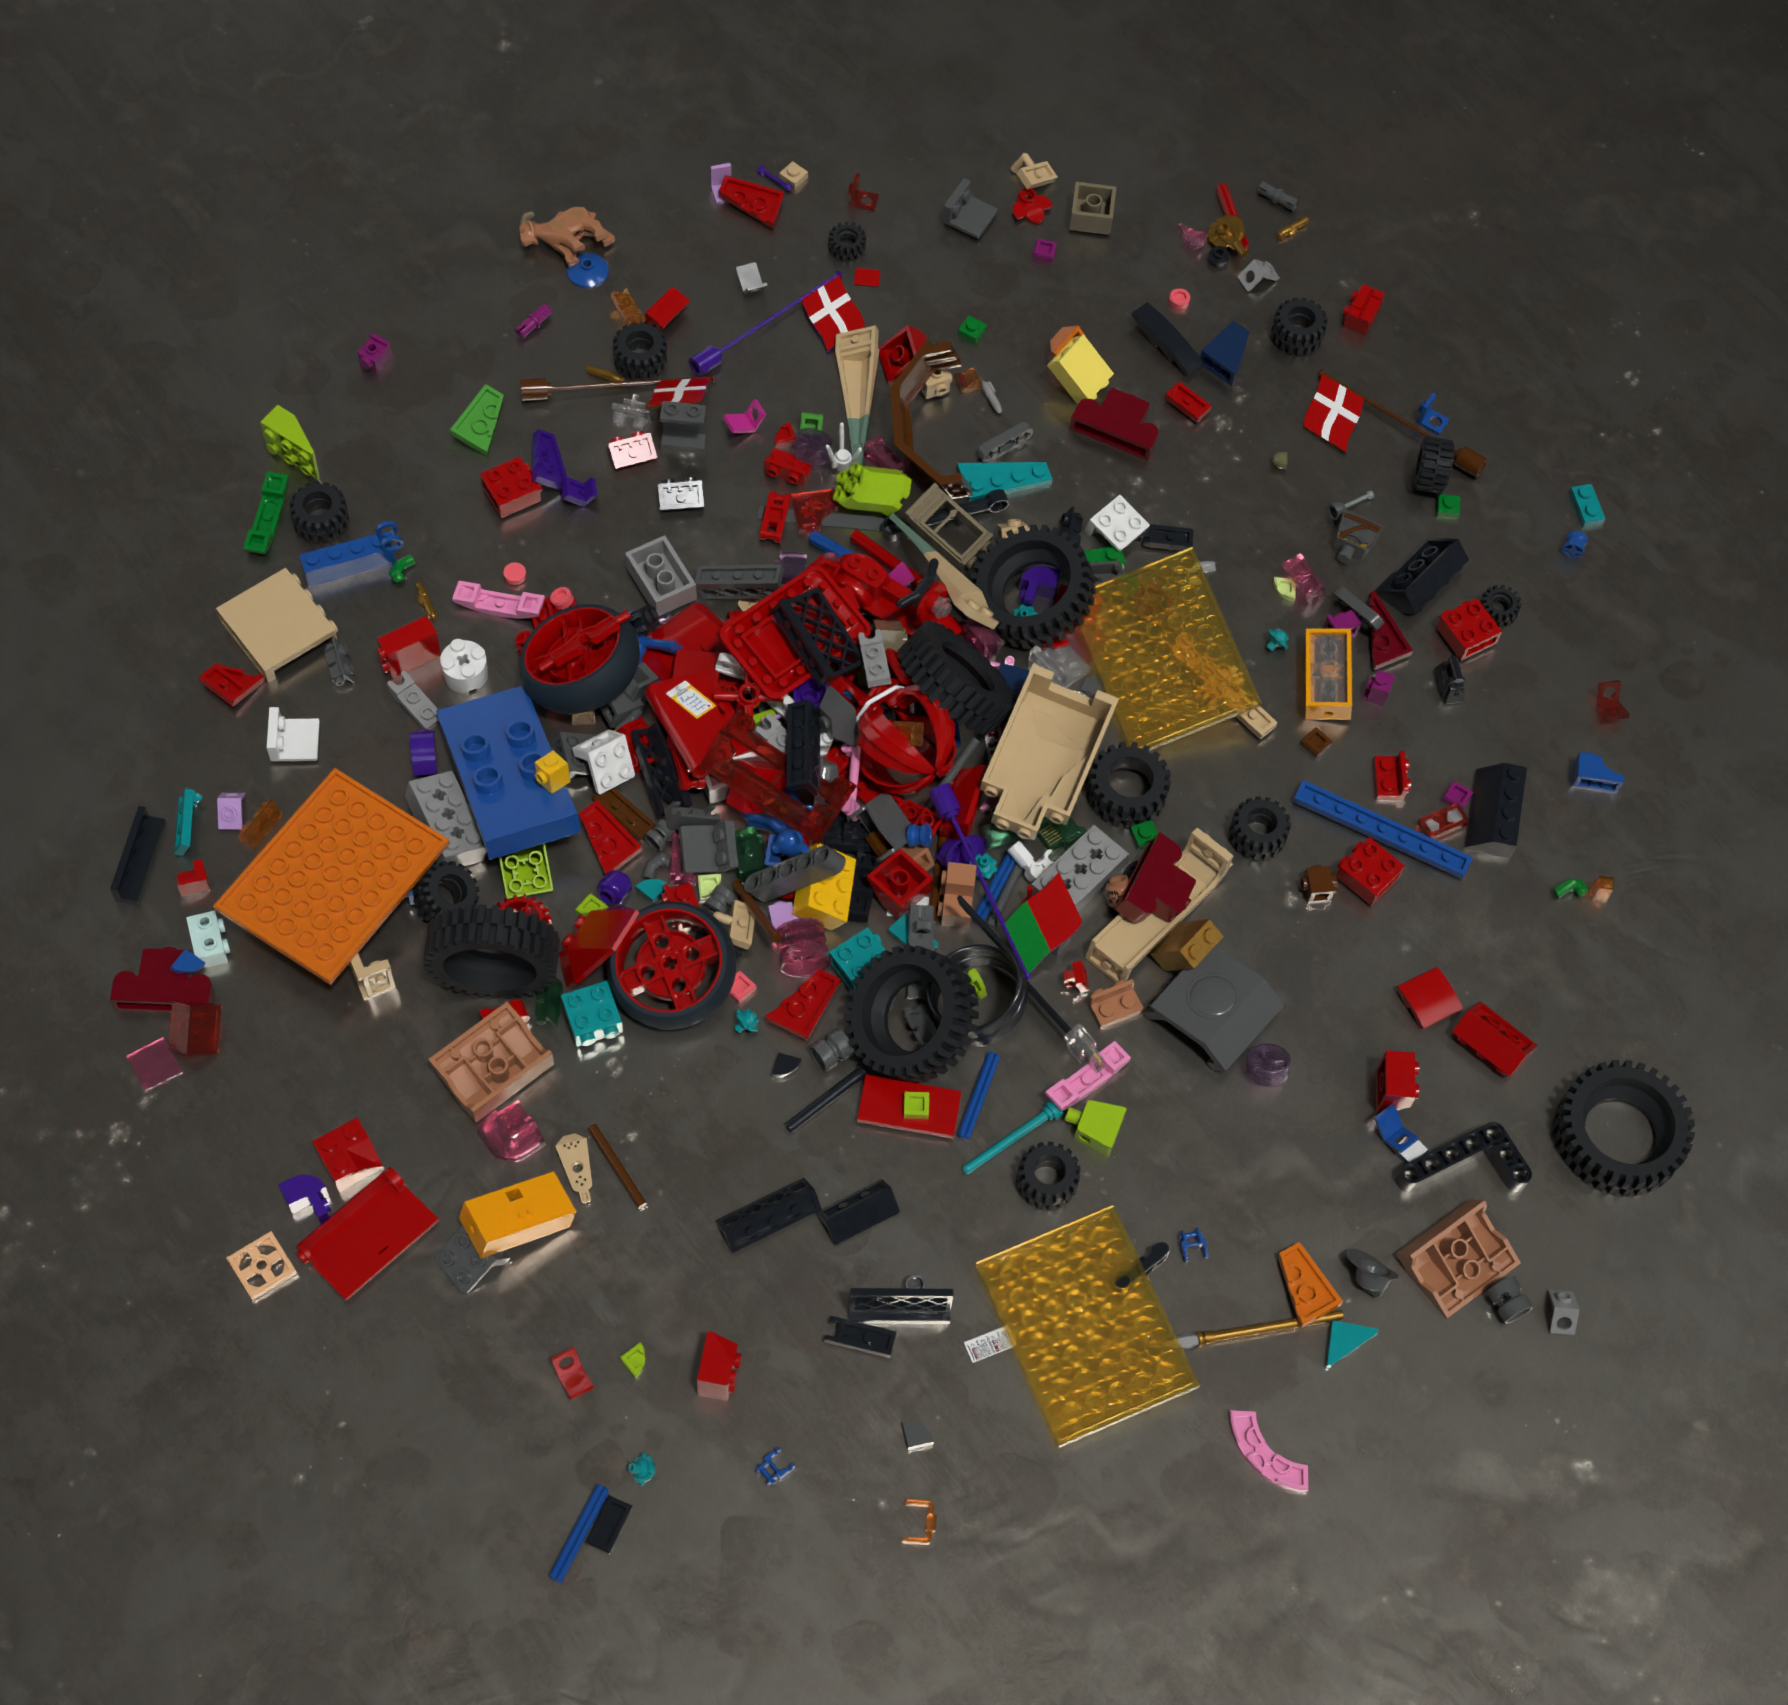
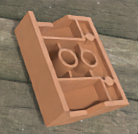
(491, 1062)
(1458, 1258)

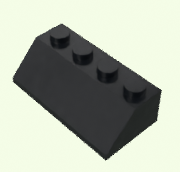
(1423, 574)
(1496, 809)

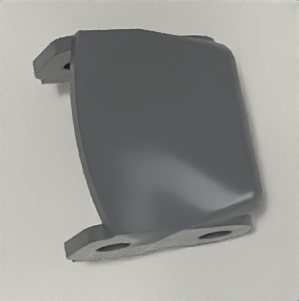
(886, 816)

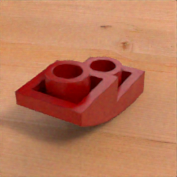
(920, 815)

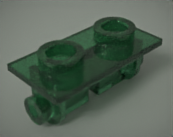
(550, 1008)

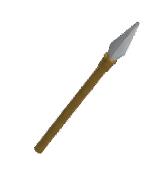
(1208, 1337)

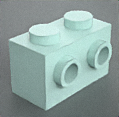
(207, 938)

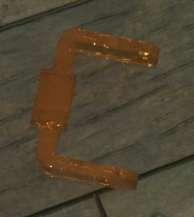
(930, 1522)

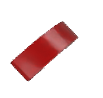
(865, 790)

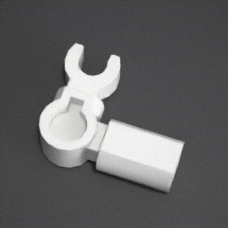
(1025, 860)

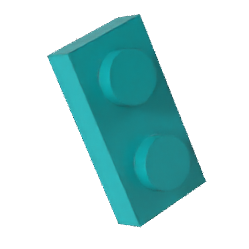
(1587, 505)

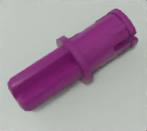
(533, 321)

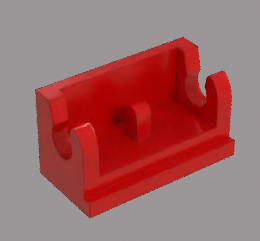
(666, 308)

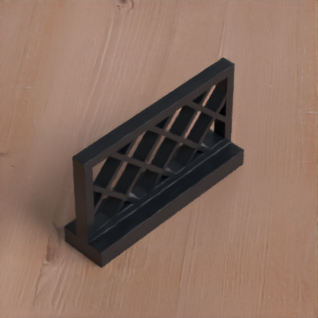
(805, 642)
(900, 1305)

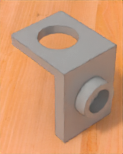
(1260, 269)
(750, 278)
(1563, 1305)

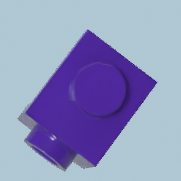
(578, 492)

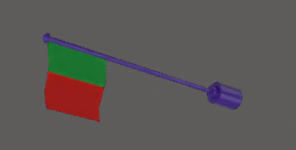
(1038, 923)

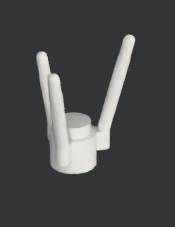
(842, 458)

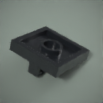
(847, 835)

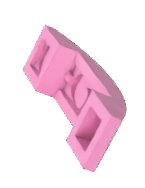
(496, 603)
(1085, 1081)

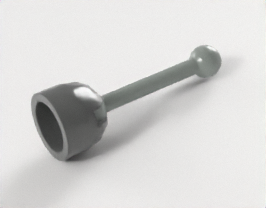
(1337, 508)

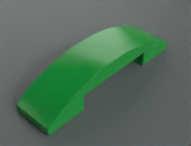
(268, 514)

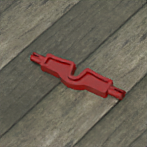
(594, 634)

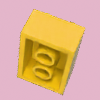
(828, 898)

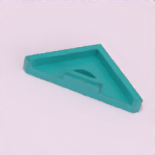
(1345, 1339)

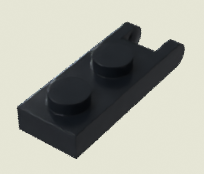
(862, 1337)

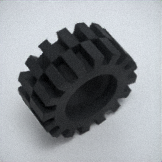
(847, 232)
(1506, 597)

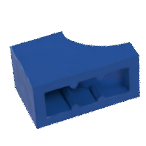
(1593, 774)

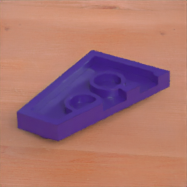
(547, 460)

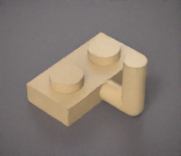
(1033, 174)
(739, 923)

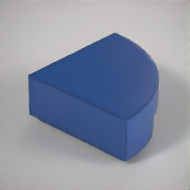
(187, 963)

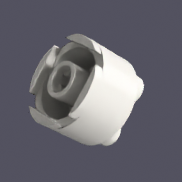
(464, 666)

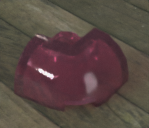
(981, 637)
(510, 1133)

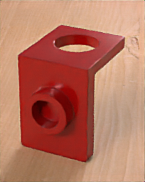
(573, 1376)

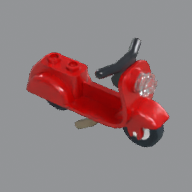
(893, 601)

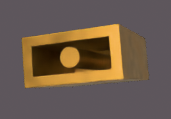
(1187, 945)

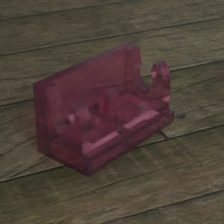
(883, 457)
(1304, 578)
(679, 877)

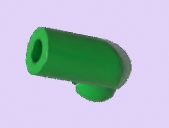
(399, 565)
(1573, 885)

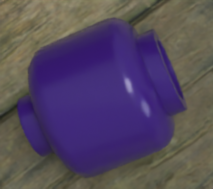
(614, 887)

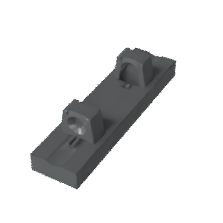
(919, 918)

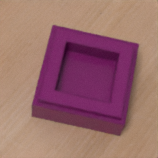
(1044, 250)
(1457, 794)

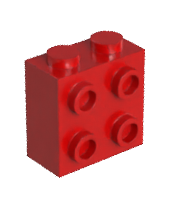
(511, 487)
(1468, 629)
(1369, 870)

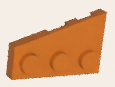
(1307, 1285)

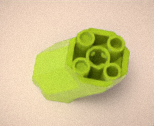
(871, 488)

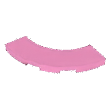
(1262, 1458)

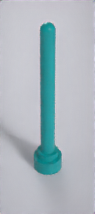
(1049, 1112)

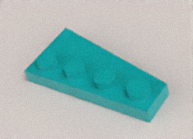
(1008, 476)

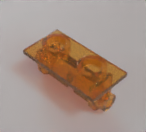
(627, 307)
(264, 821)

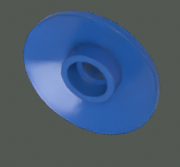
(589, 272)

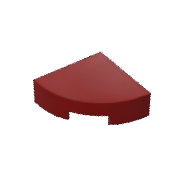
(785, 436)

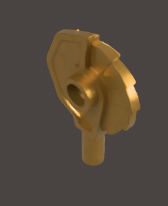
(1228, 232)

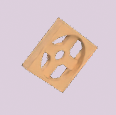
(271, 1281)

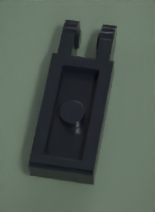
(644, 619)
(1157, 1256)

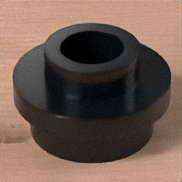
(1218, 256)

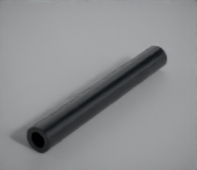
(825, 1099)

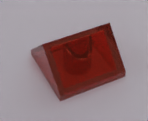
(195, 1027)

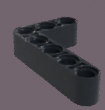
(1465, 1155)

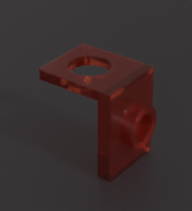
(857, 195)
(1610, 706)

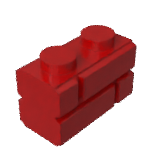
(1363, 308)

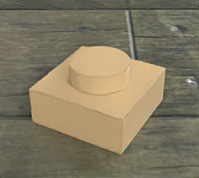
(793, 174)

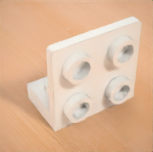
(1117, 523)
(292, 738)
(607, 759)

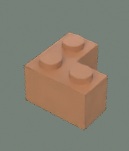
(956, 881)

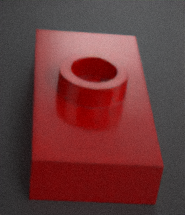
(1188, 402)

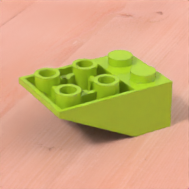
(286, 438)
(526, 872)

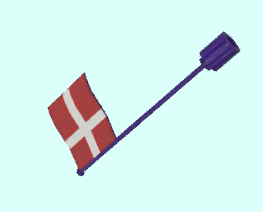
(826, 307)

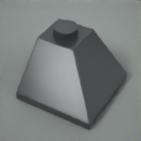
(838, 717)

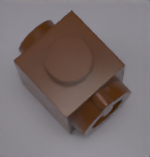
(1319, 884)

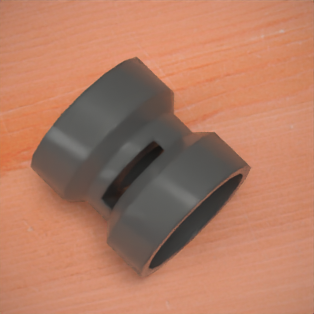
(659, 835)
(719, 900)

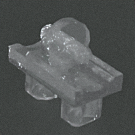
(632, 411)

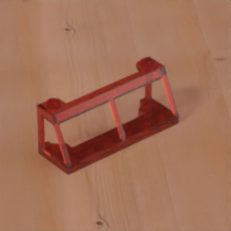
(720, 764)

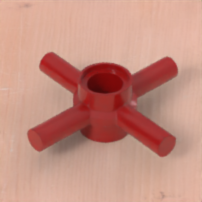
(747, 687)

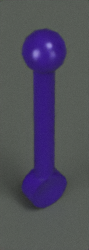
(761, 170)

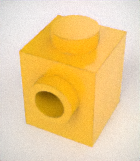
(552, 772)

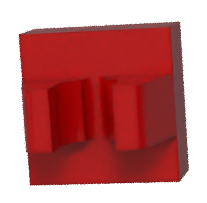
(1077, 977)

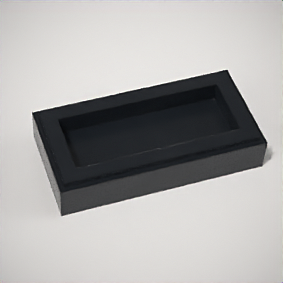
(609, 1525)

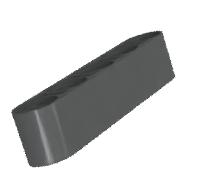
(794, 873)

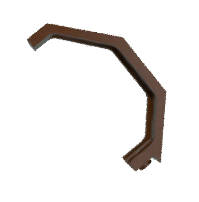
(903, 391)

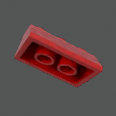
(968, 793)
(1494, 1039)

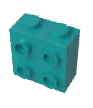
(855, 953)
(592, 1014)

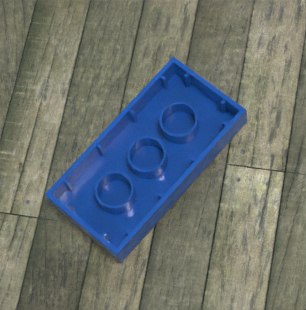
(494, 756)

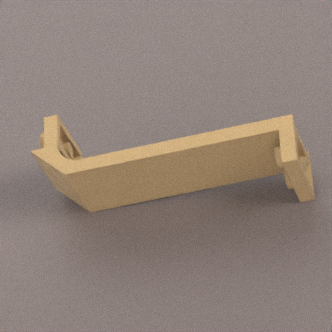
(1126, 943)
(373, 978)

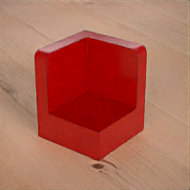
(193, 881)

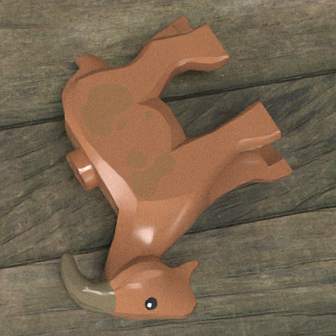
(565, 232)

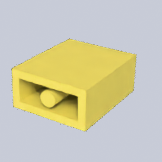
(1080, 369)

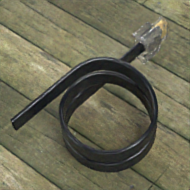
(1079, 1041)

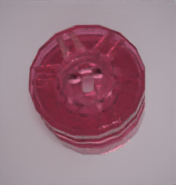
(802, 947)

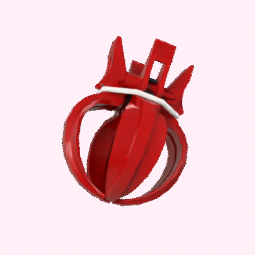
(884, 744)

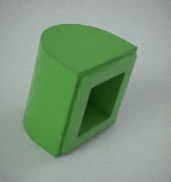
(812, 420)

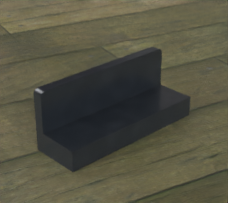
(859, 1211)

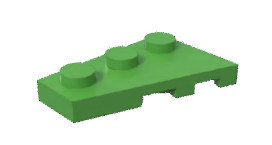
(479, 420)

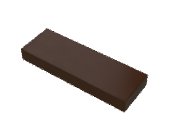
(625, 813)

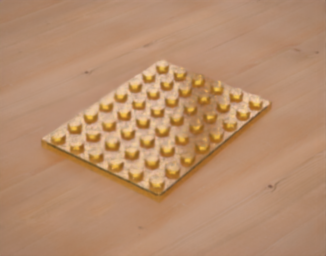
(1166, 652)
(1081, 1339)

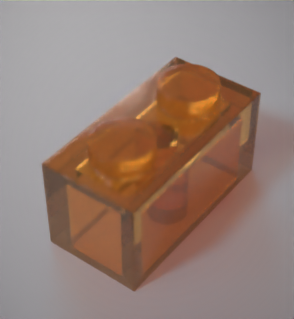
(1602, 888)

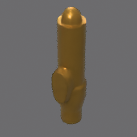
(1293, 227)
(605, 374)
(424, 600)

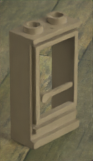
(922, 511)

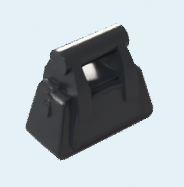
(1450, 681)

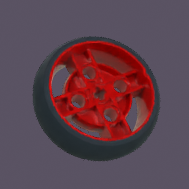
(586, 679)
(712, 948)

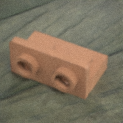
(1114, 1003)

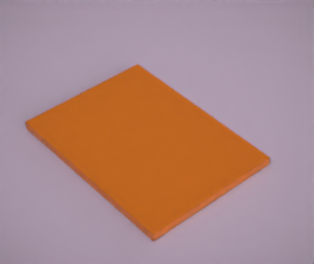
(331, 875)

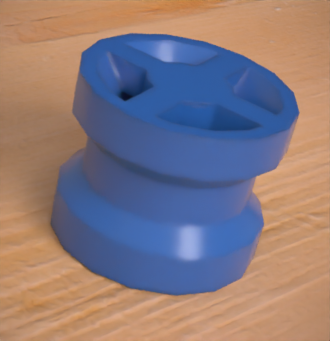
(1575, 544)
(919, 835)

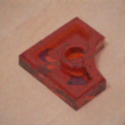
(812, 508)

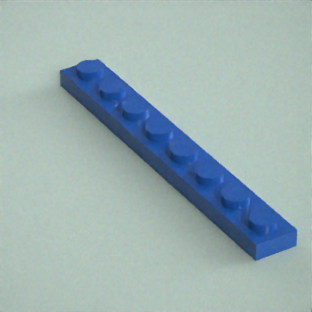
(1383, 829)

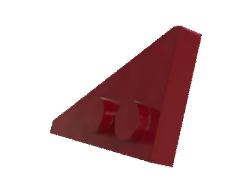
(1388, 641)

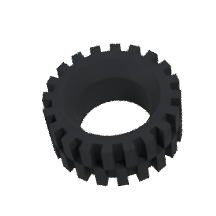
(1123, 808)

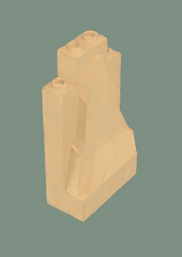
(1045, 753)

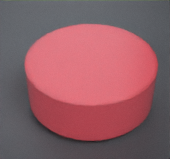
(1179, 299)
(514, 573)
(561, 598)

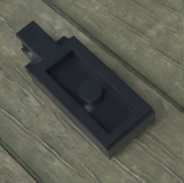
(1166, 537)

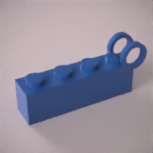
(351, 556)

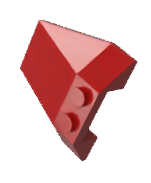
(593, 941)

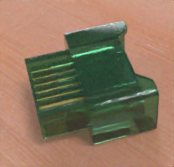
(1056, 836)

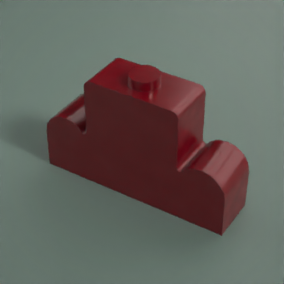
(1117, 423)
(1157, 883)
(158, 985)

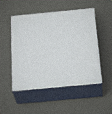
(1411, 1153)

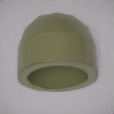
(1280, 460)

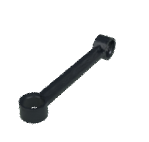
(994, 502)

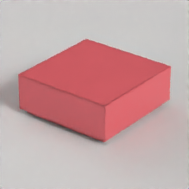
(742, 987)

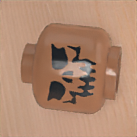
(1115, 889)

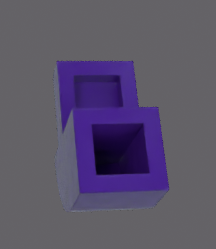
(1040, 582)
(423, 752)
(305, 1191)

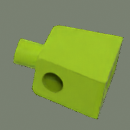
(1097, 1125)

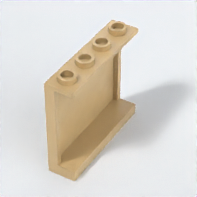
(275, 622)

